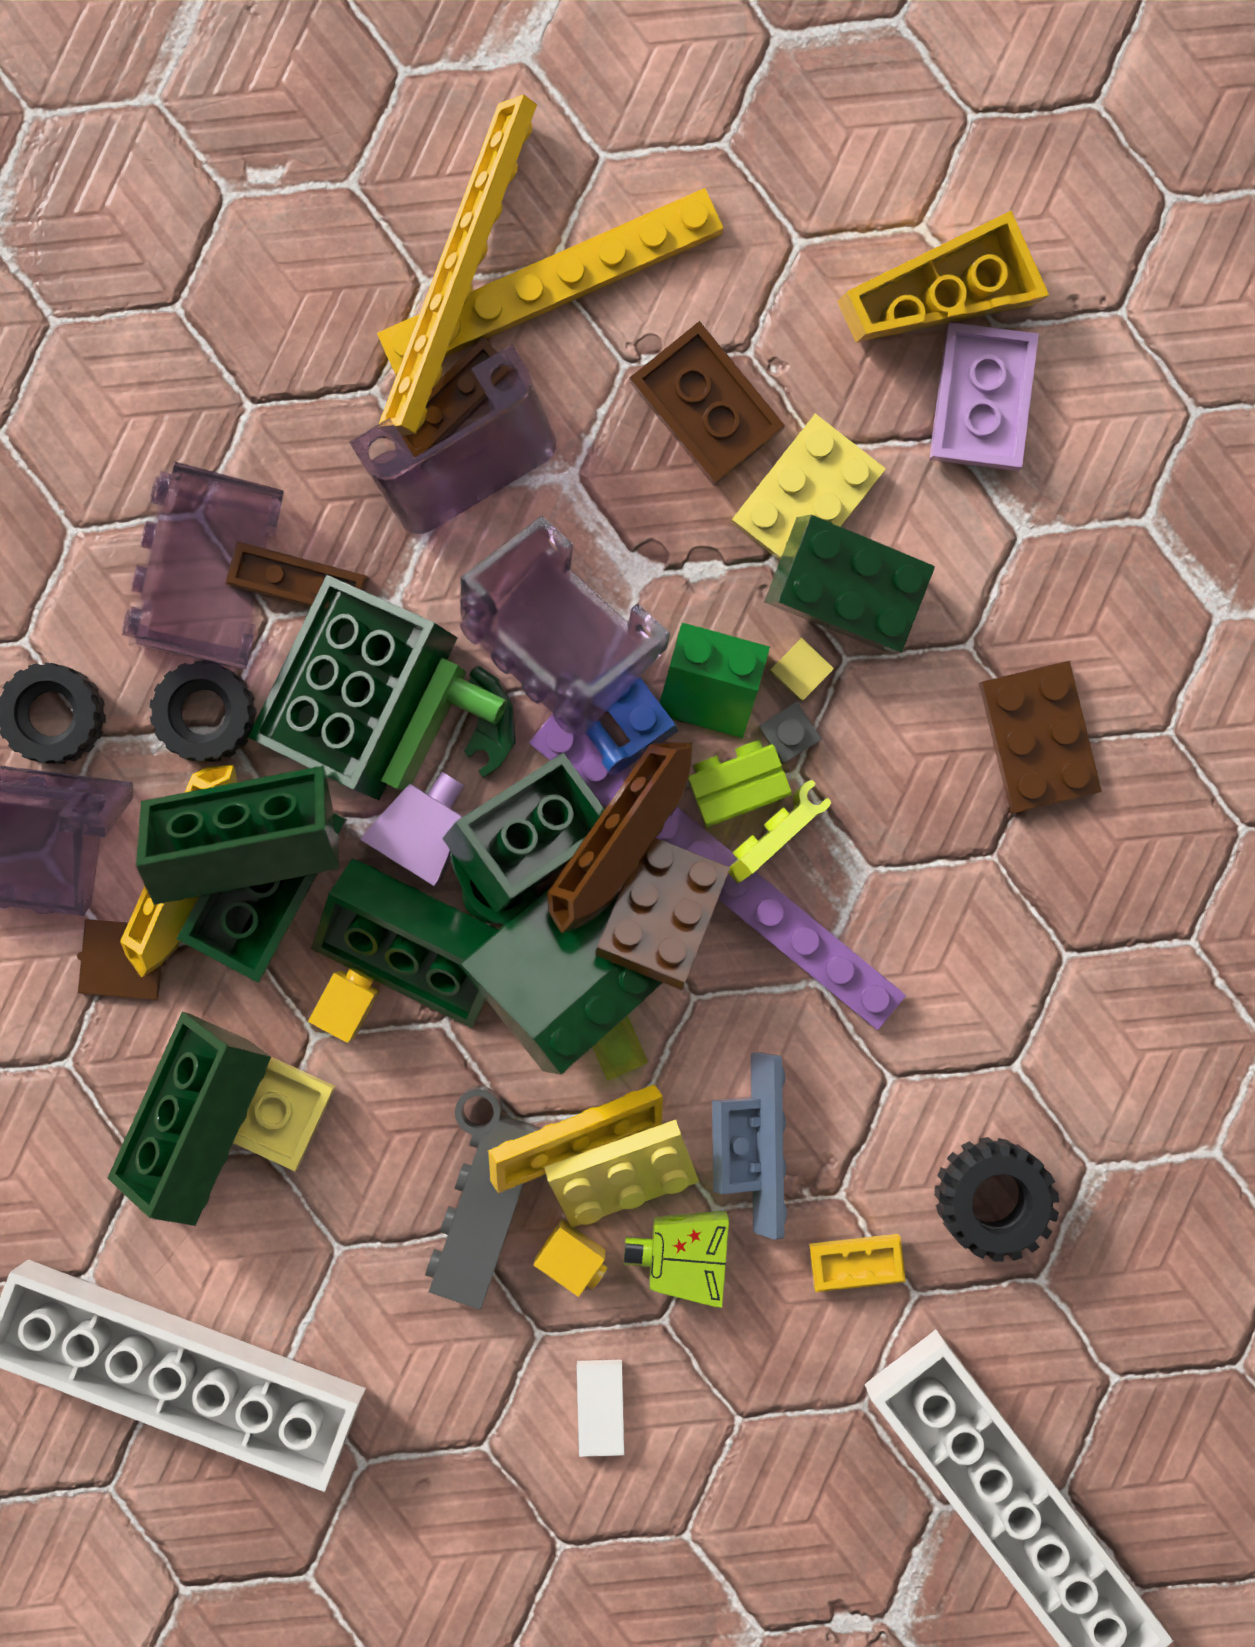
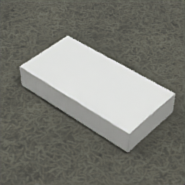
(600, 1408)

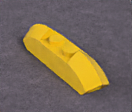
(155, 928)

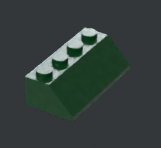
(237, 835)
(247, 923)
(402, 940)
(188, 1120)

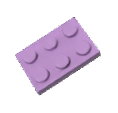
(984, 396)

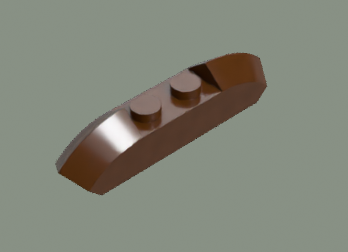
(621, 835)

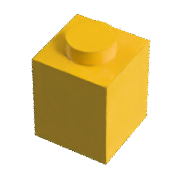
(345, 1004)
(571, 1259)

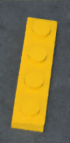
(526, 1157)

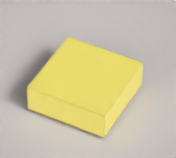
(801, 669)

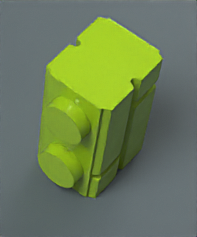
(738, 784)

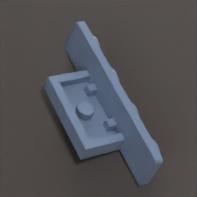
(751, 1145)

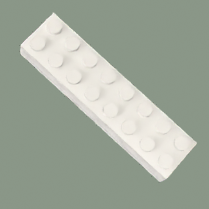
(175, 1374)
(1010, 1501)

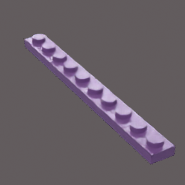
(751, 899)

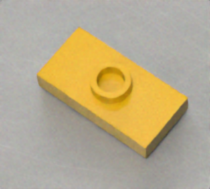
(857, 1262)

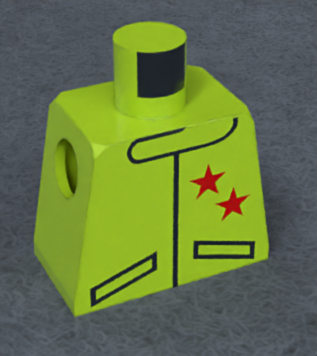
(684, 1256)

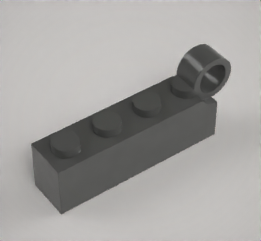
(482, 1216)

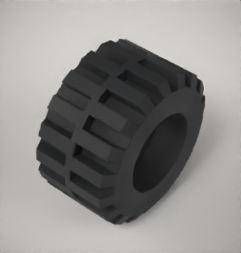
(1022, 1225)

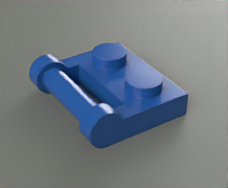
(641, 721)

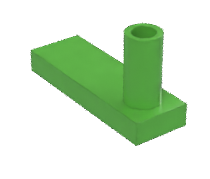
(444, 689)

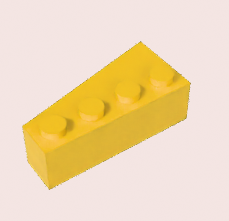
(957, 281)

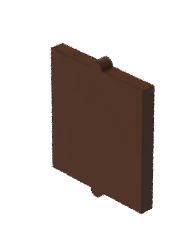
(107, 969)

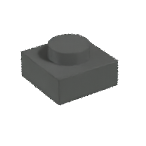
(789, 732)

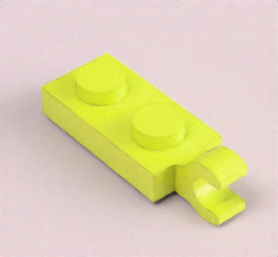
(780, 828)

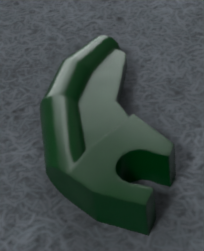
(494, 739)

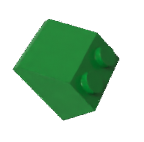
(713, 680)

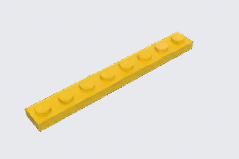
(457, 266)
(572, 273)

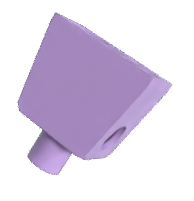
(414, 828)

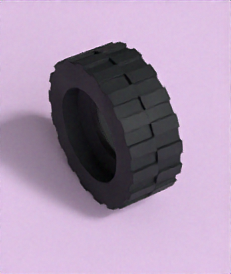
(16, 705)
(168, 711)

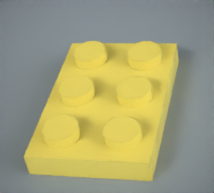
(815, 476)
(284, 1114)
(622, 1174)

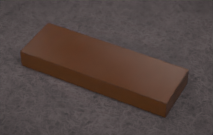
(455, 399)
(284, 575)

